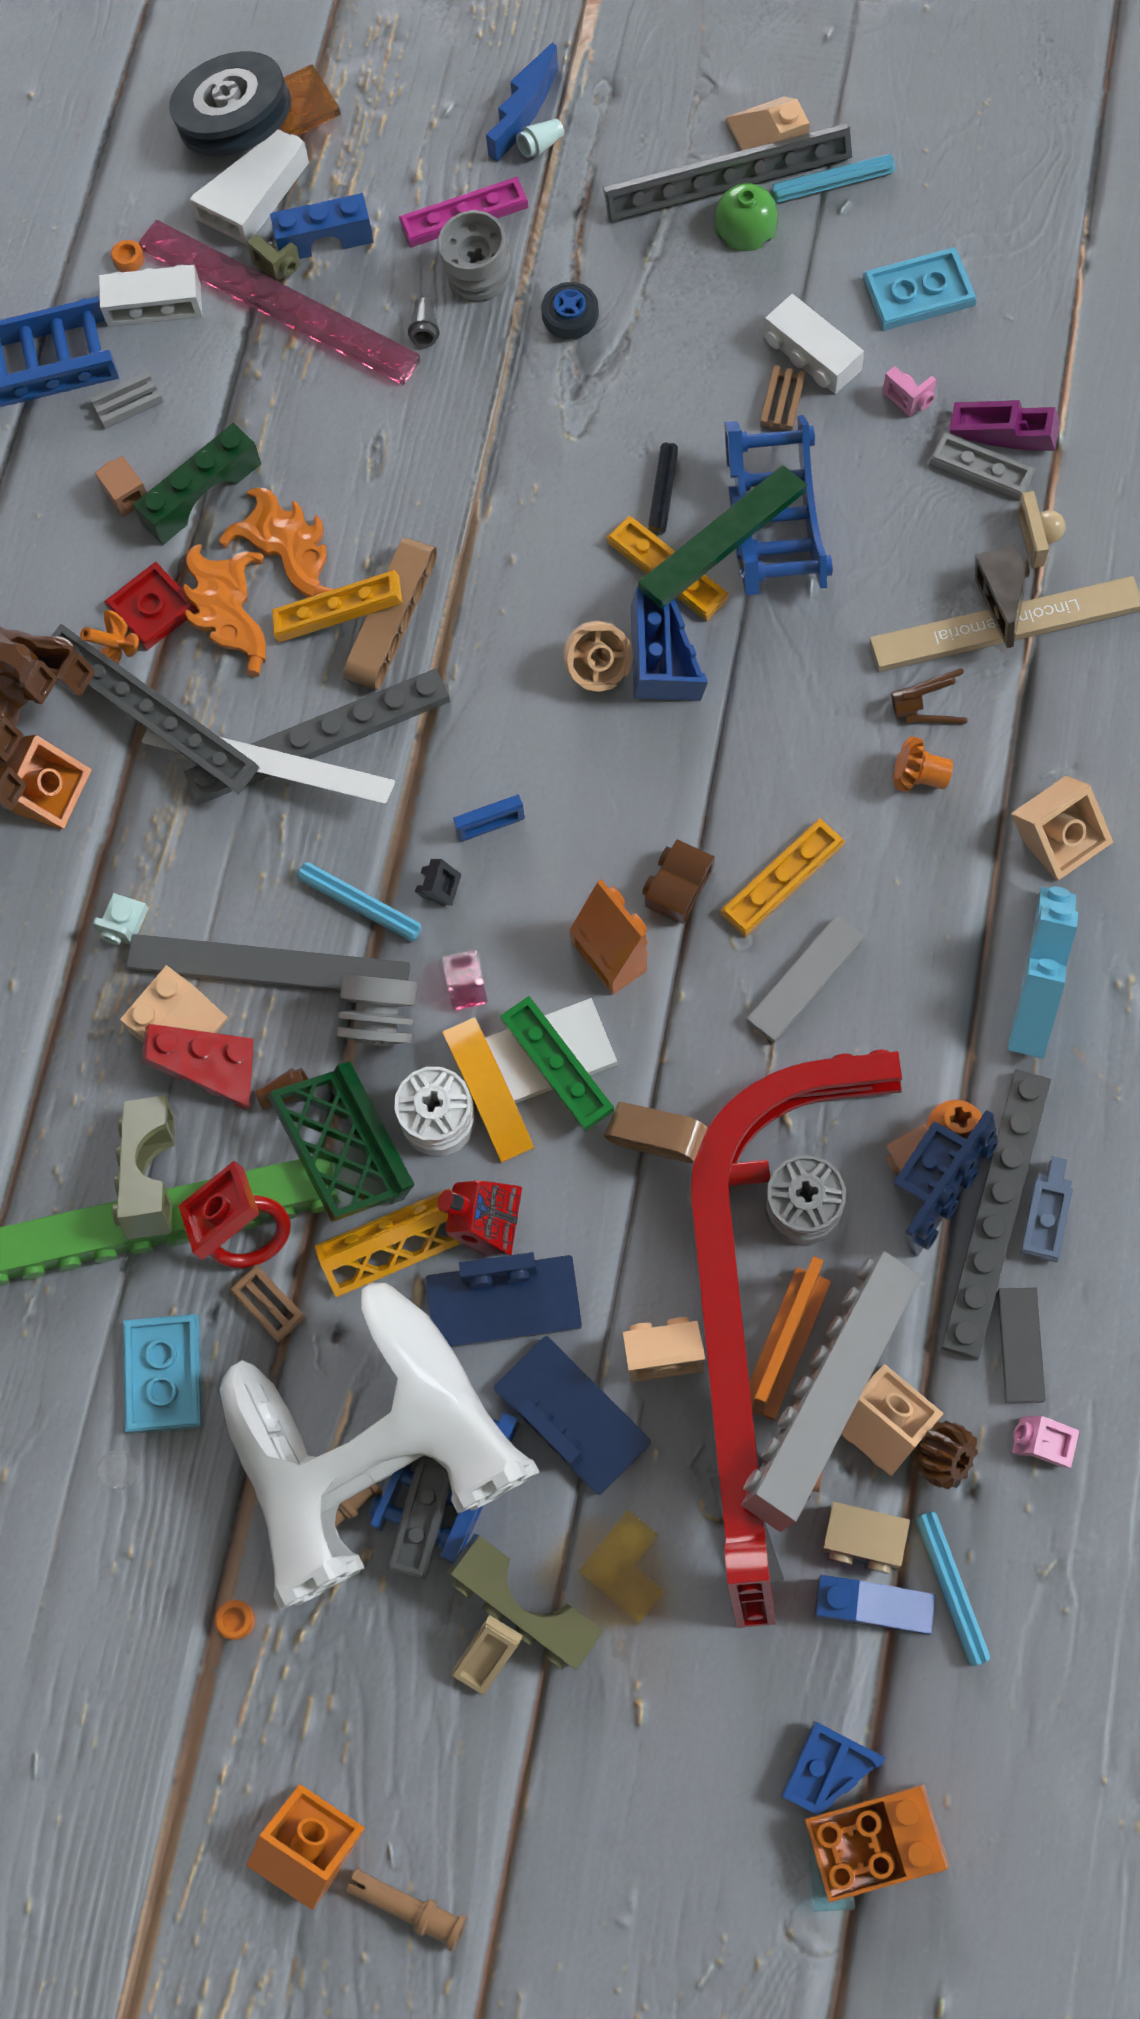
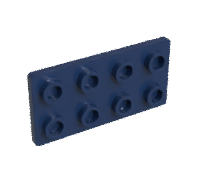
(939, 1172)
(504, 1299)
(572, 1415)

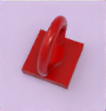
(222, 1210)

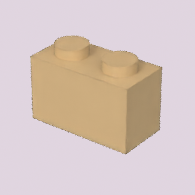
(865, 1537)

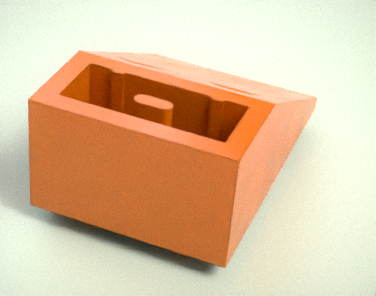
(610, 938)
(877, 1843)

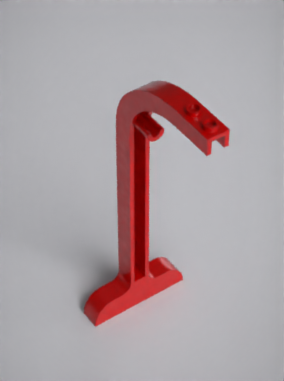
(711, 1180)

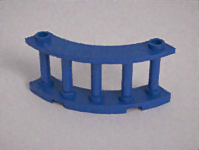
(754, 570)

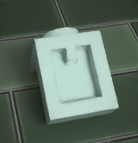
(121, 920)

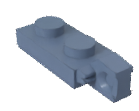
(1048, 1213)

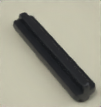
(663, 488)

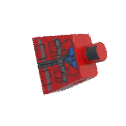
(482, 1215)

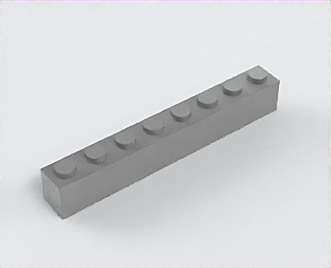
(829, 1392)

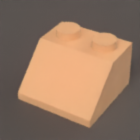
(1063, 826)
(172, 1003)
(663, 1350)
(889, 1420)

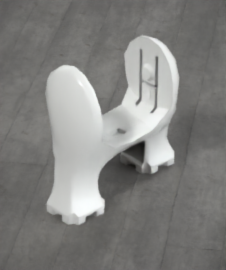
(430, 1416)

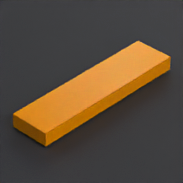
(649, 551)
(337, 606)
(782, 877)

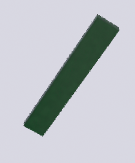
(722, 536)

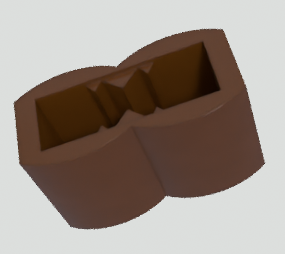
(678, 881)

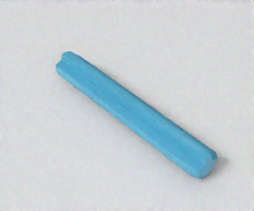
(833, 178)
(359, 901)
(953, 1589)

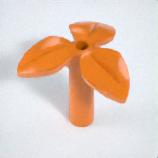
(113, 638)

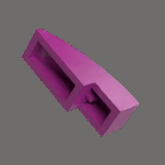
(1006, 424)

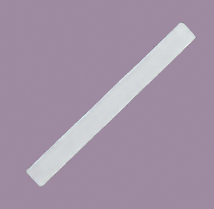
(305, 770)

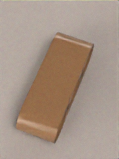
(655, 1132)

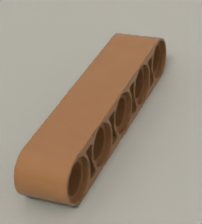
(385, 628)

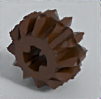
(946, 1454)

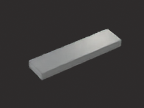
(805, 979)

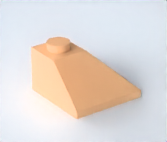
(768, 123)

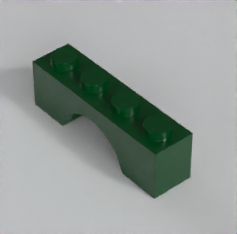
(169, 504)

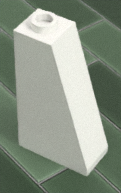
(252, 187)

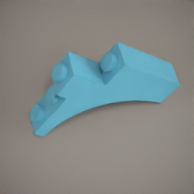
(1044, 971)

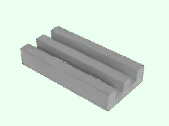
(124, 396)

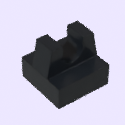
(439, 882)

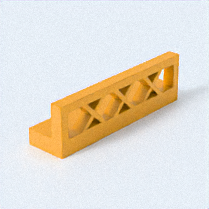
(381, 1235)

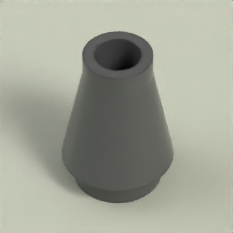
(423, 325)

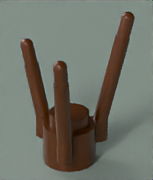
(909, 700)

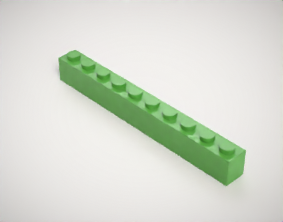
(91, 1234)

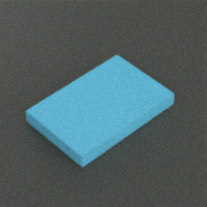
(919, 288)
(162, 1373)

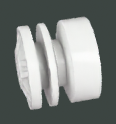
(447, 1126)

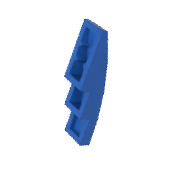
(526, 98)

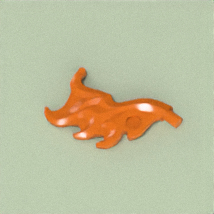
(284, 535)
(220, 602)

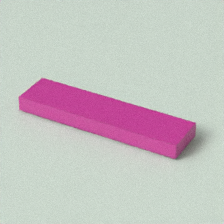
(495, 199)

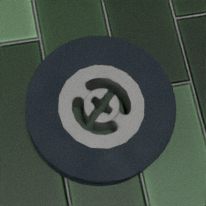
(230, 103)

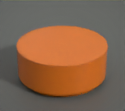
(127, 256)
(235, 1620)

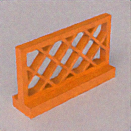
(787, 1339)

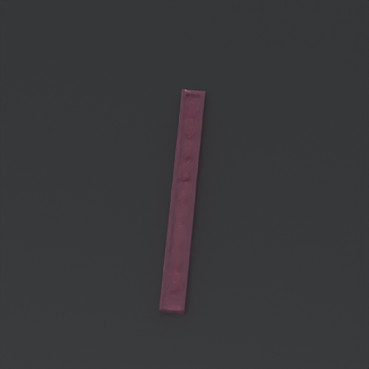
(282, 303)

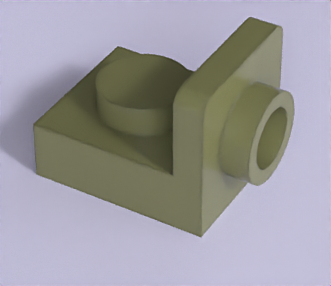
(272, 261)

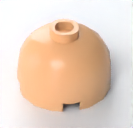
(597, 655)

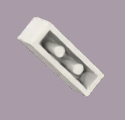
(150, 295)
(813, 344)

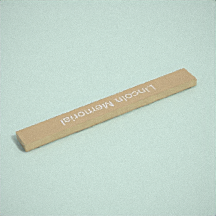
(980, 631)

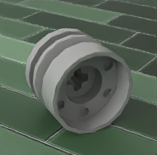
(475, 255)
(377, 1009)
(790, 1214)

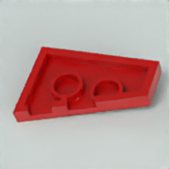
(205, 1058)

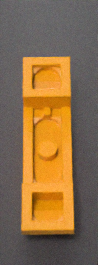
(488, 1089)

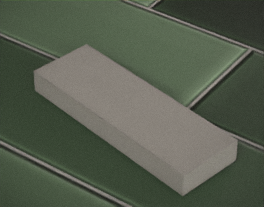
(982, 466)

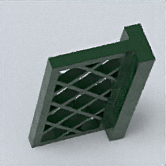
(369, 1134)

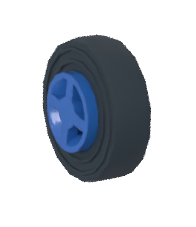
(575, 299)

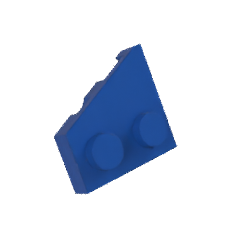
(827, 1769)

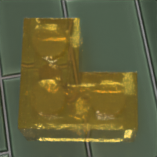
(615, 1572)

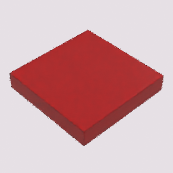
(151, 605)

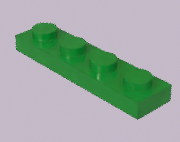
(557, 1063)

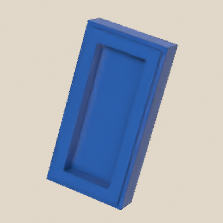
(489, 818)

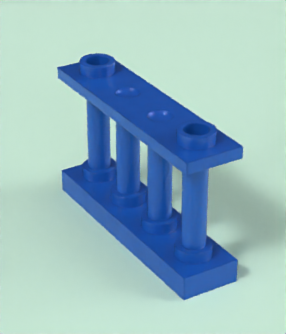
(66, 373)
(450, 1539)

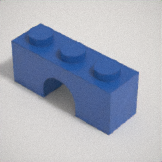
(339, 218)

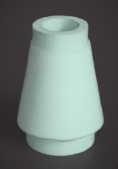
(538, 137)

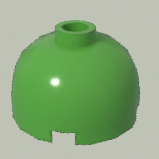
(746, 217)

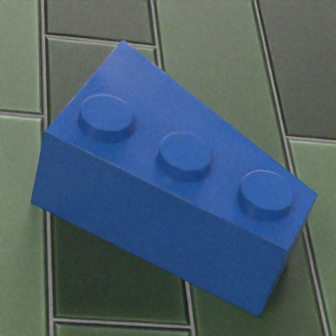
(662, 653)

